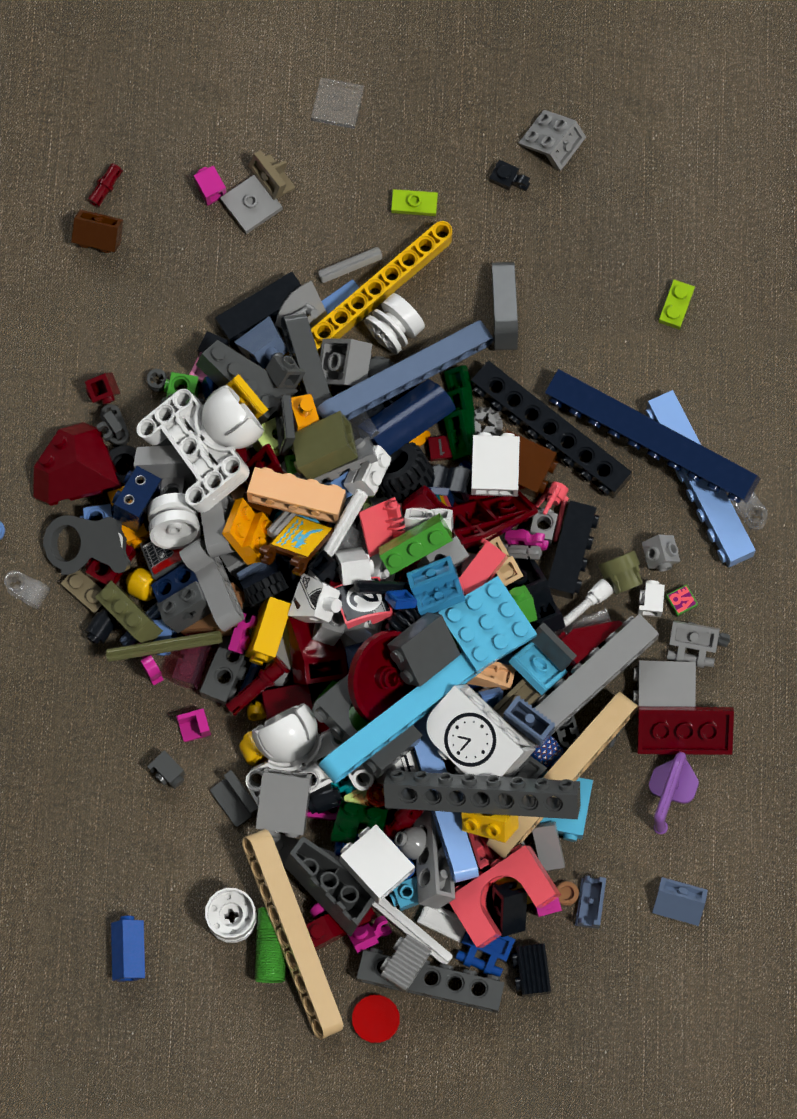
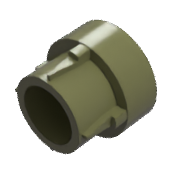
(622, 572)

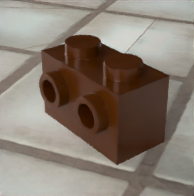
(97, 231)

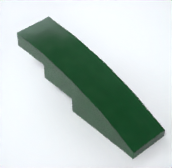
(460, 423)

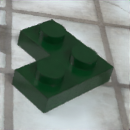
(354, 817)

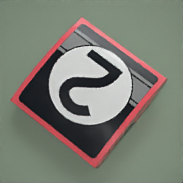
(362, 607)

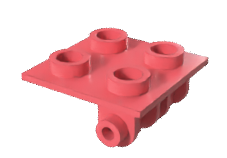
(381, 524)

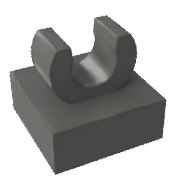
(112, 425)

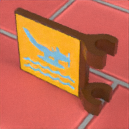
(299, 541)

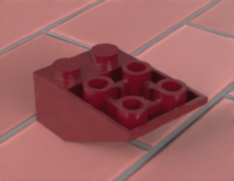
(312, 659)

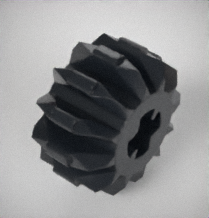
(402, 619)

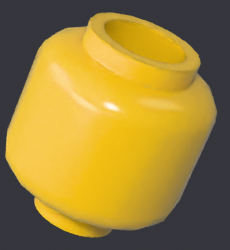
(140, 583)
(250, 751)

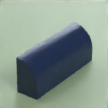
(411, 415)

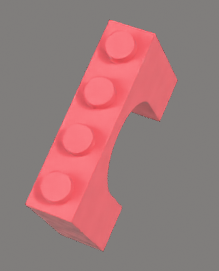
(471, 898)

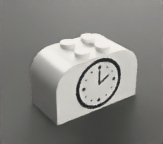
(475, 735)

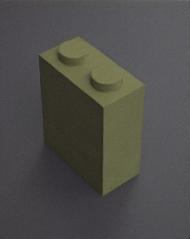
(324, 446)

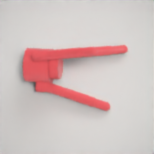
(555, 495)

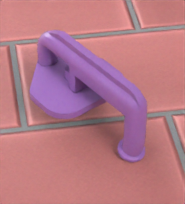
(672, 782)

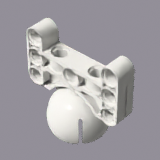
(218, 429)
(293, 740)

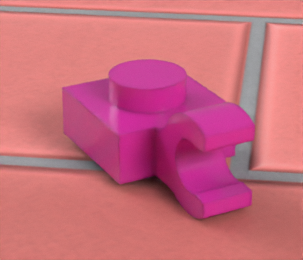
(240, 638)
(367, 935)

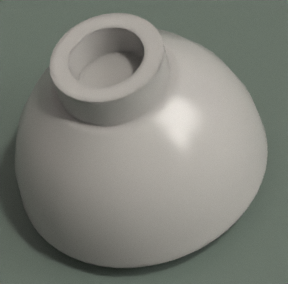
(411, 841)

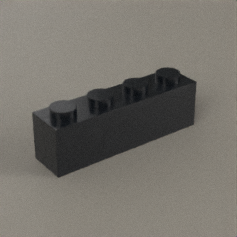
(256, 308)
(571, 549)

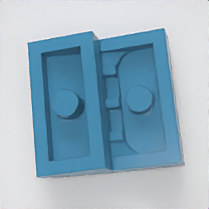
(436, 586)

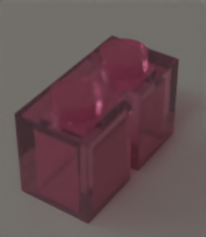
(190, 667)

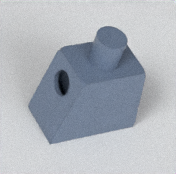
(262, 343)

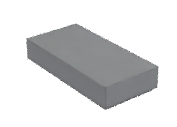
(548, 846)

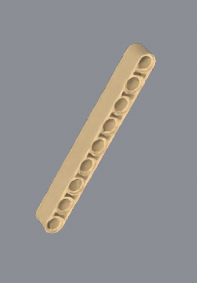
(576, 761)
(292, 934)

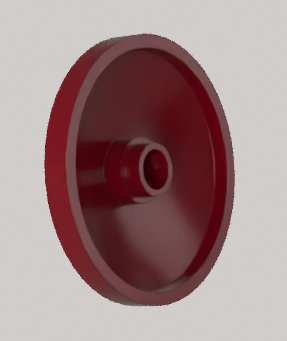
(375, 677)

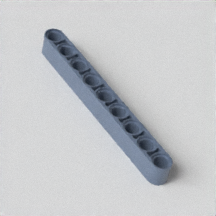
(408, 372)

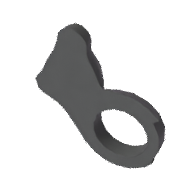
(99, 540)

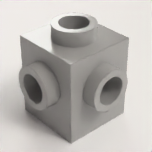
(661, 552)

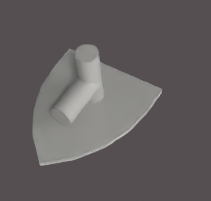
(303, 300)

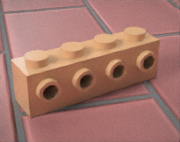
(296, 495)

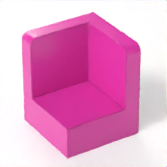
(193, 725)

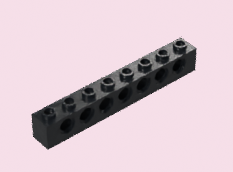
(492, 376)

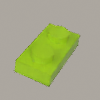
(676, 304)

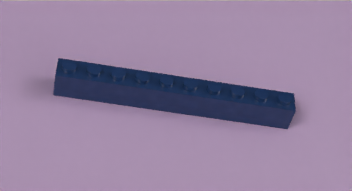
(653, 436)

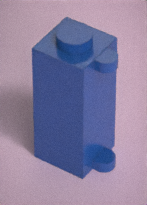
(127, 949)

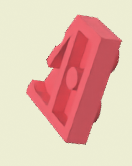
(483, 853)

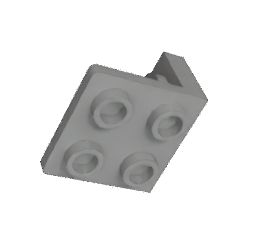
(555, 137)

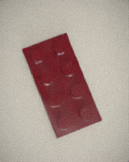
(685, 730)

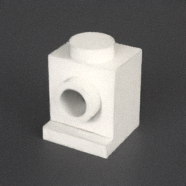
(652, 599)

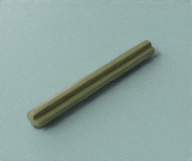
(164, 646)

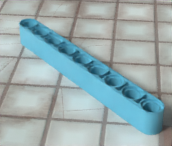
(396, 720)

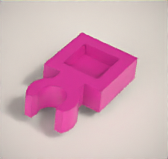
(523, 537)

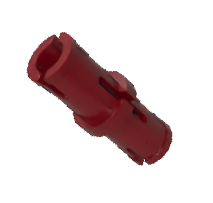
(104, 185)

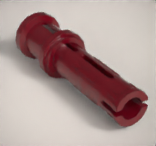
(265, 678)

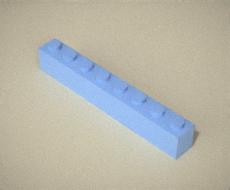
(713, 507)

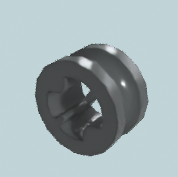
(153, 386)

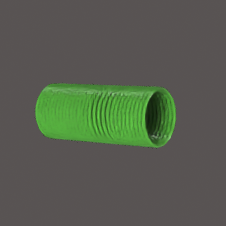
(269, 955)

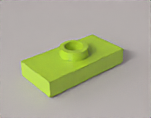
(414, 202)

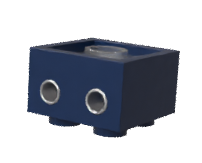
(132, 503)

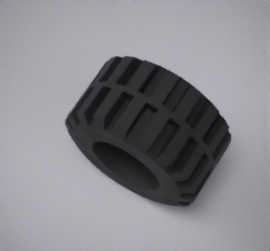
(406, 473)

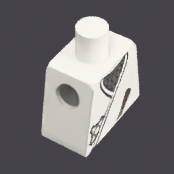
(314, 601)

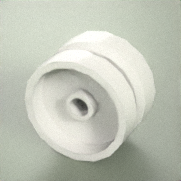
(172, 522)

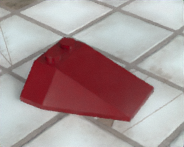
(489, 517)

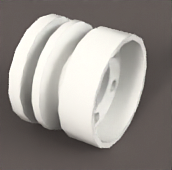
(396, 322)
(218, 910)

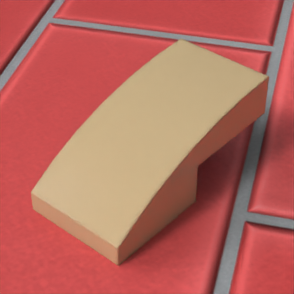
(509, 570)

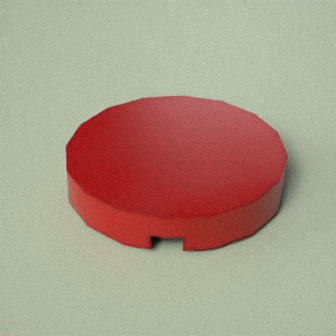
(375, 1019)

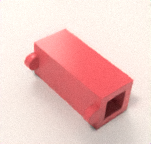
(482, 567)

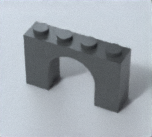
(334, 711)

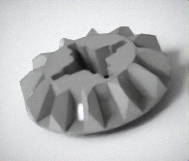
(493, 419)

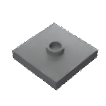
(250, 204)

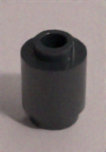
(100, 627)
(324, 799)

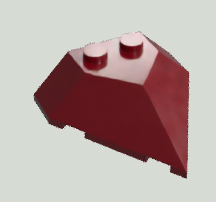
(74, 466)

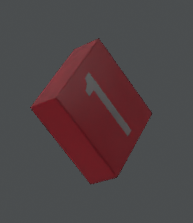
(439, 448)

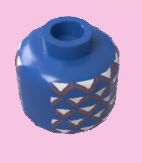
(548, 753)

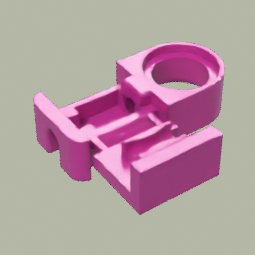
(151, 669)

